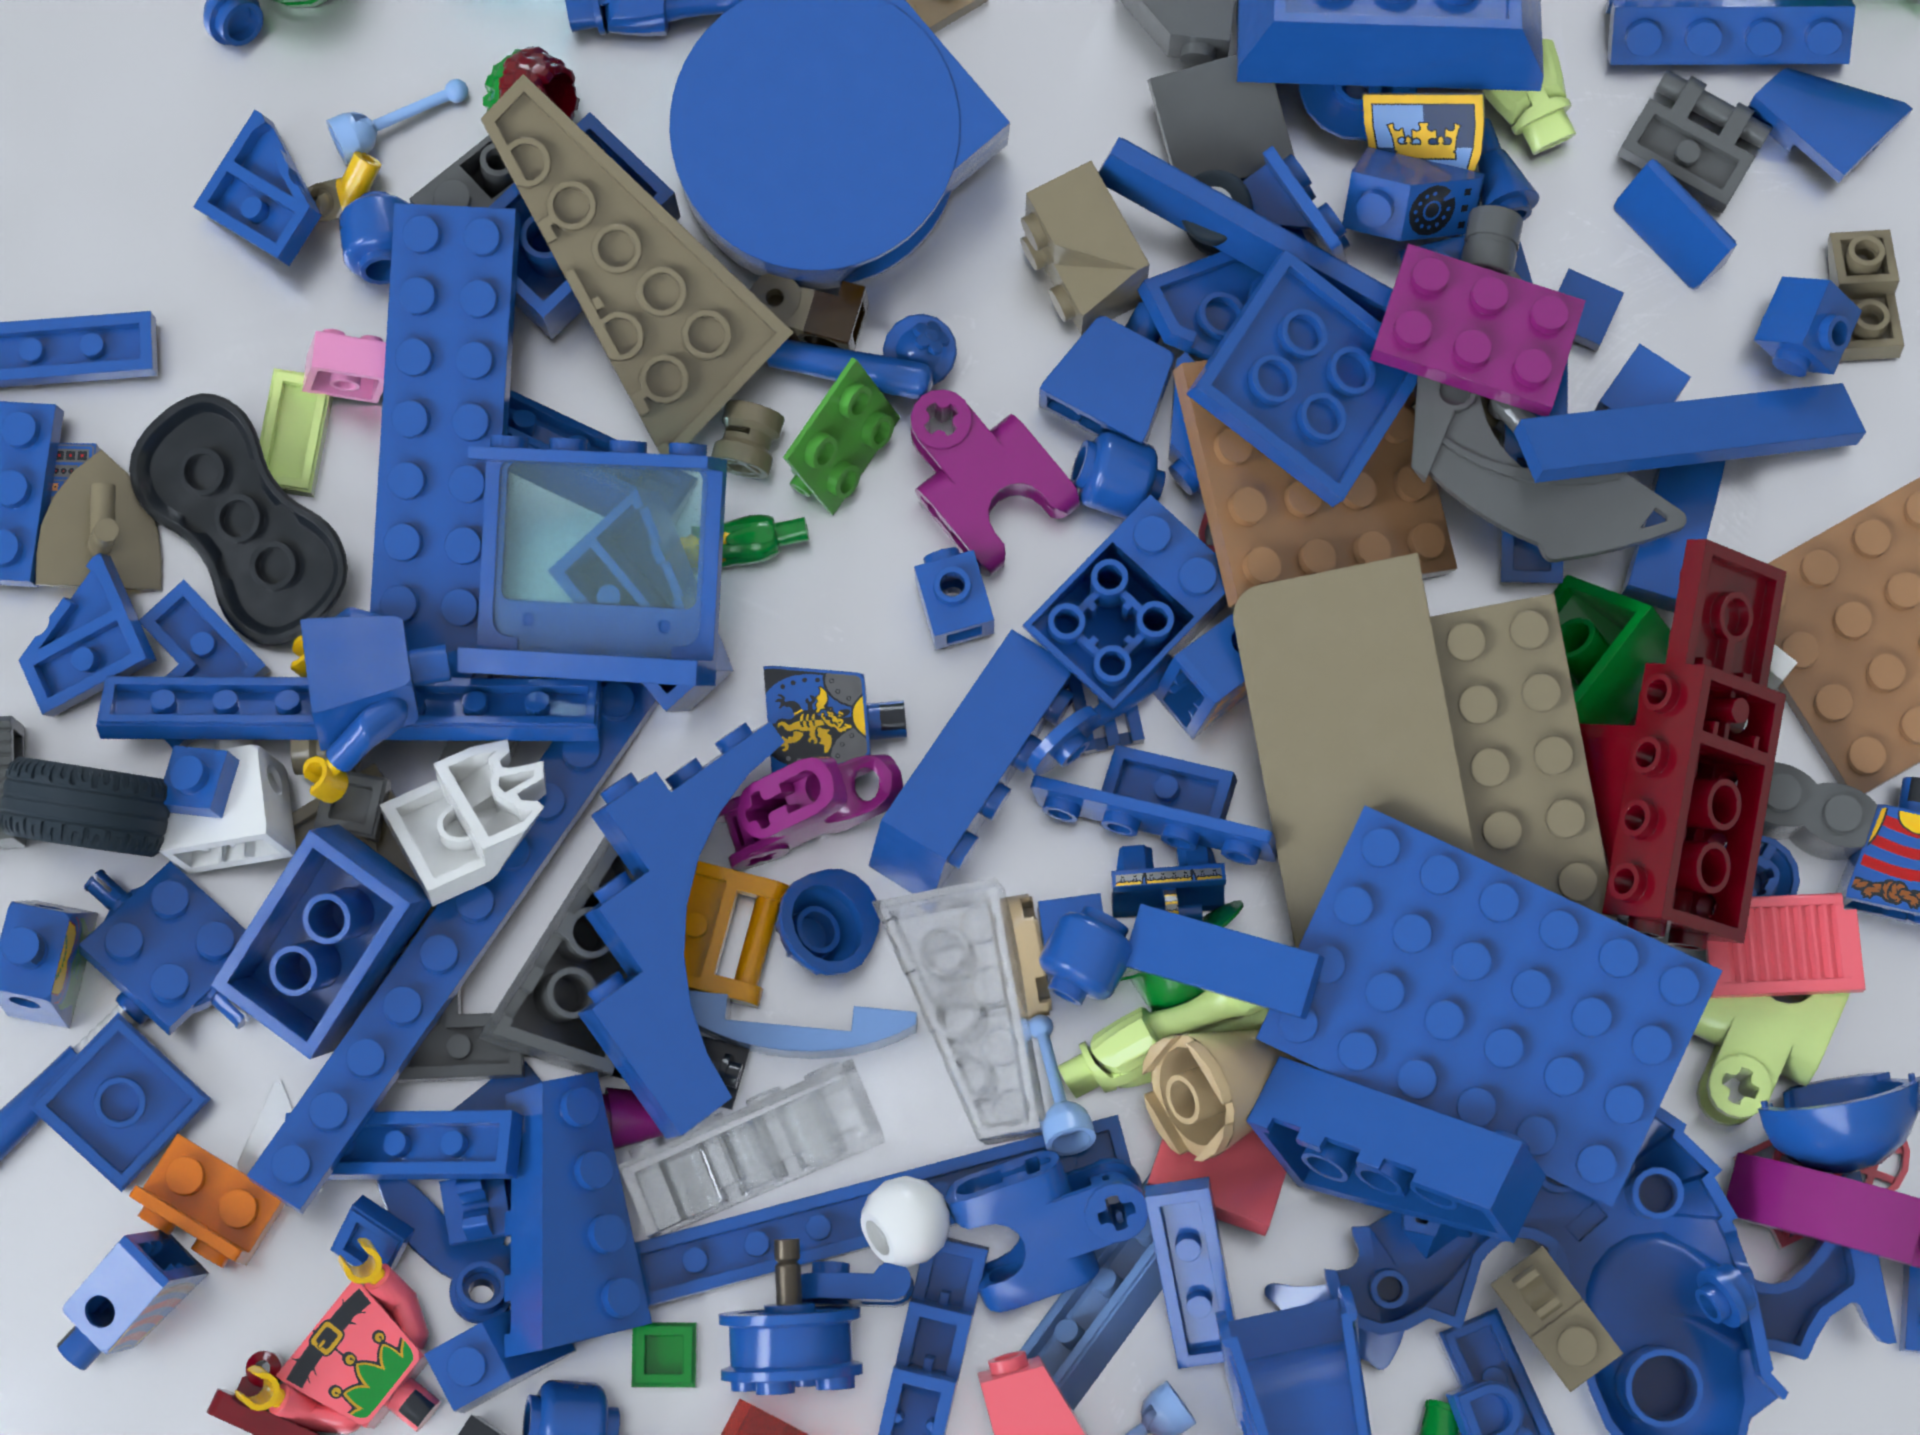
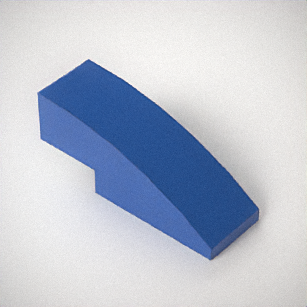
(1657, 564)

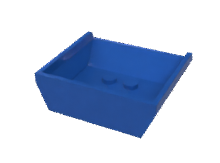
(1392, 43)

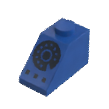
(1409, 197)

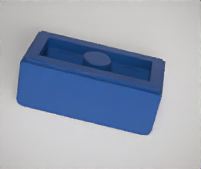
(1674, 225)

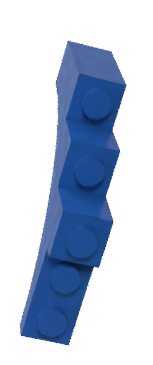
(648, 1016)

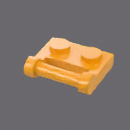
(708, 923)

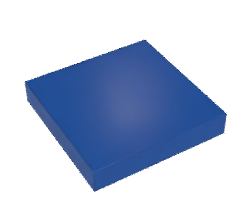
(119, 1102)

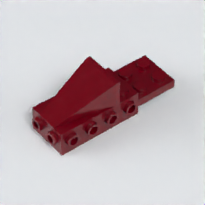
(1670, 779)

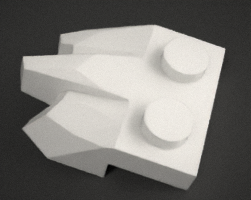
(467, 819)

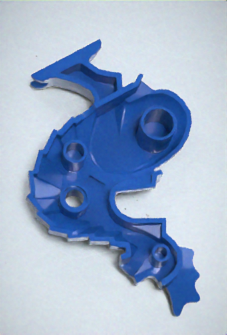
(1637, 1278)

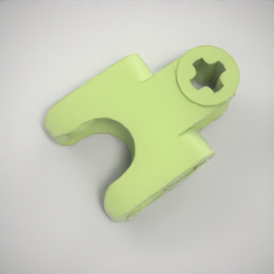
(1758, 1043)

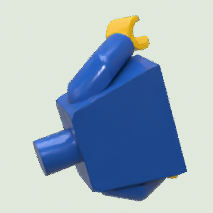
(359, 688)

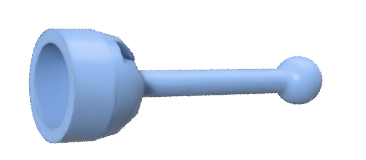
(358, 133)
(1067, 1124)
(1163, 1413)

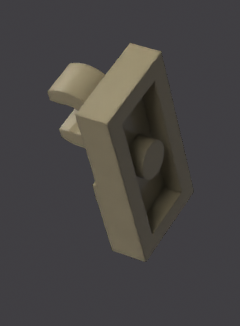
(1556, 1318)

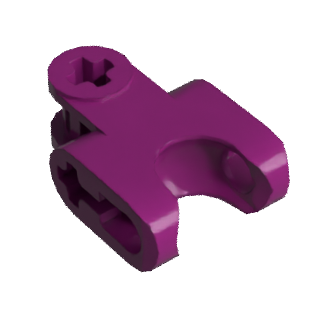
(979, 470)
(803, 803)

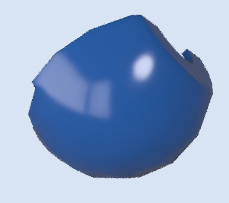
(1843, 1121)

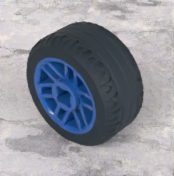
(84, 807)

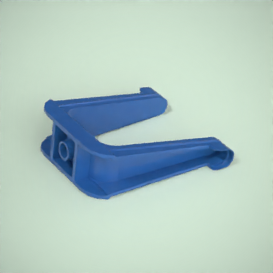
(1297, 1369)

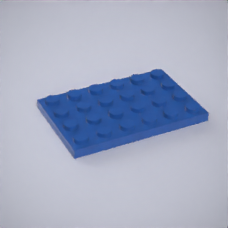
(1494, 1002)

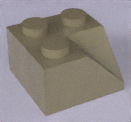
(1083, 247)

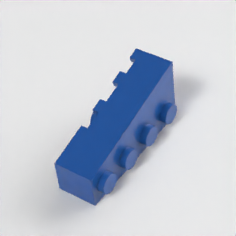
(970, 765)
(1394, 1153)

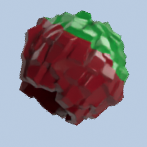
(542, 70)

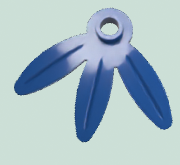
(465, 1264)

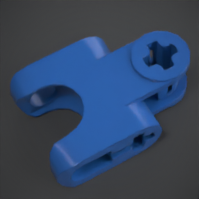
(1057, 1220)

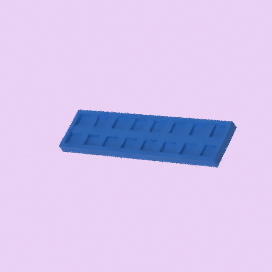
(441, 394)

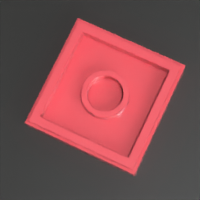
(1242, 1180)

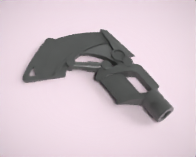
(1464, 457)

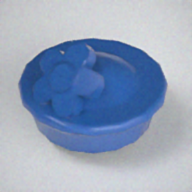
(925, 341)

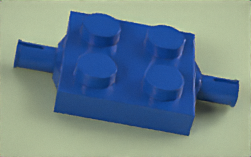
(163, 946)

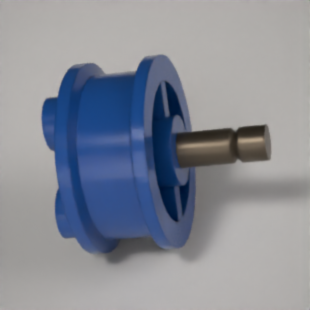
(790, 1340)

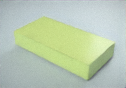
(294, 432)

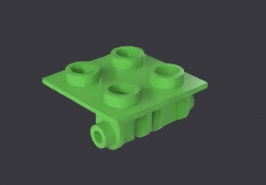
(841, 438)

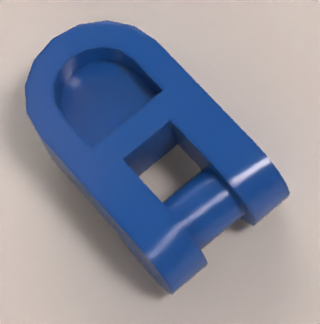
(835, 1286)

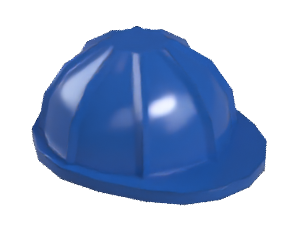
(828, 921)

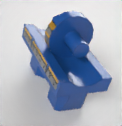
(1182, 889)

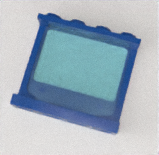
(599, 562)

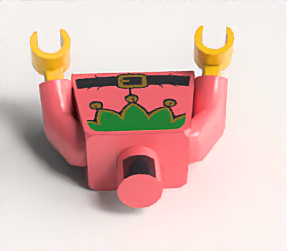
(356, 1359)

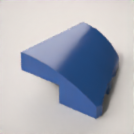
(1826, 119)

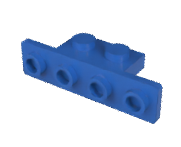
(1161, 797)

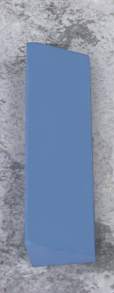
(1096, 1318)

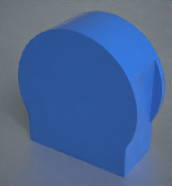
(825, 136)

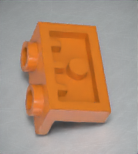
(208, 1202)

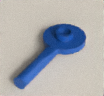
(1070, 737)

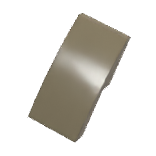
(1867, 273)

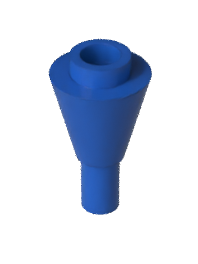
(1503, 180)

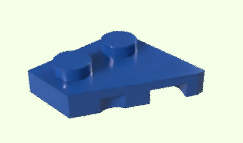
(85, 641)

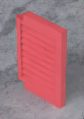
(1792, 949)

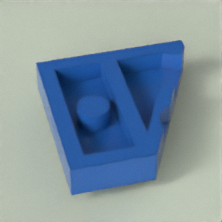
(261, 192)

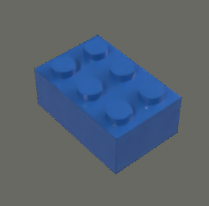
(323, 940)

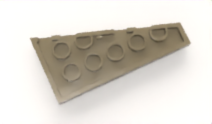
(654, 295)

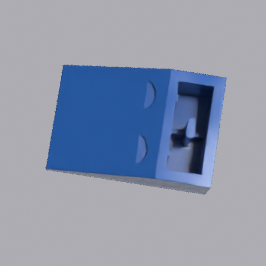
(1131, 604)

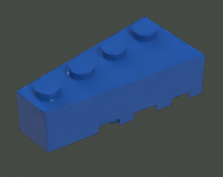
(568, 1223)

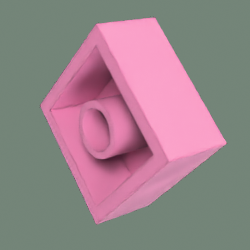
(345, 366)

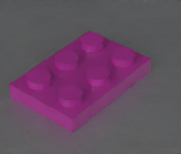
(1478, 330)

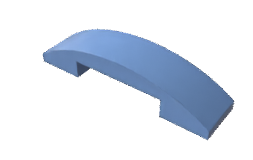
(870, 1030)

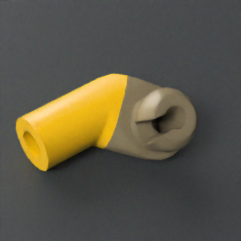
(337, 193)

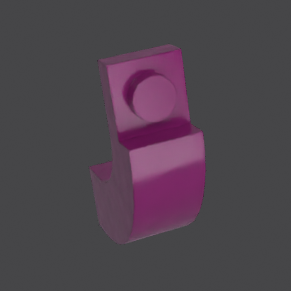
(1826, 1208)

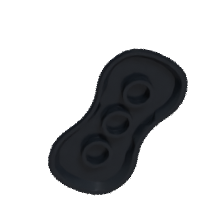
(265, 553)

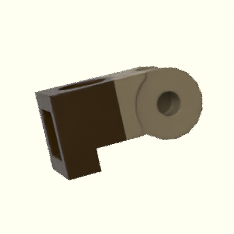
(814, 314)

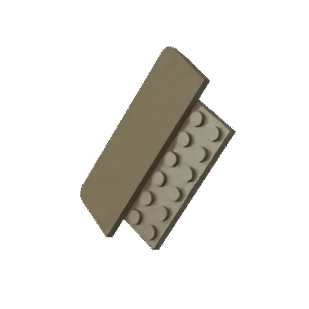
(1421, 716)

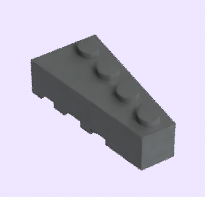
(552, 986)

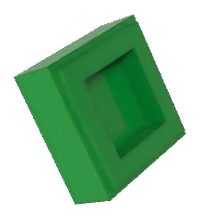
(665, 1355)

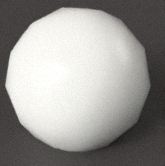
(905, 1221)

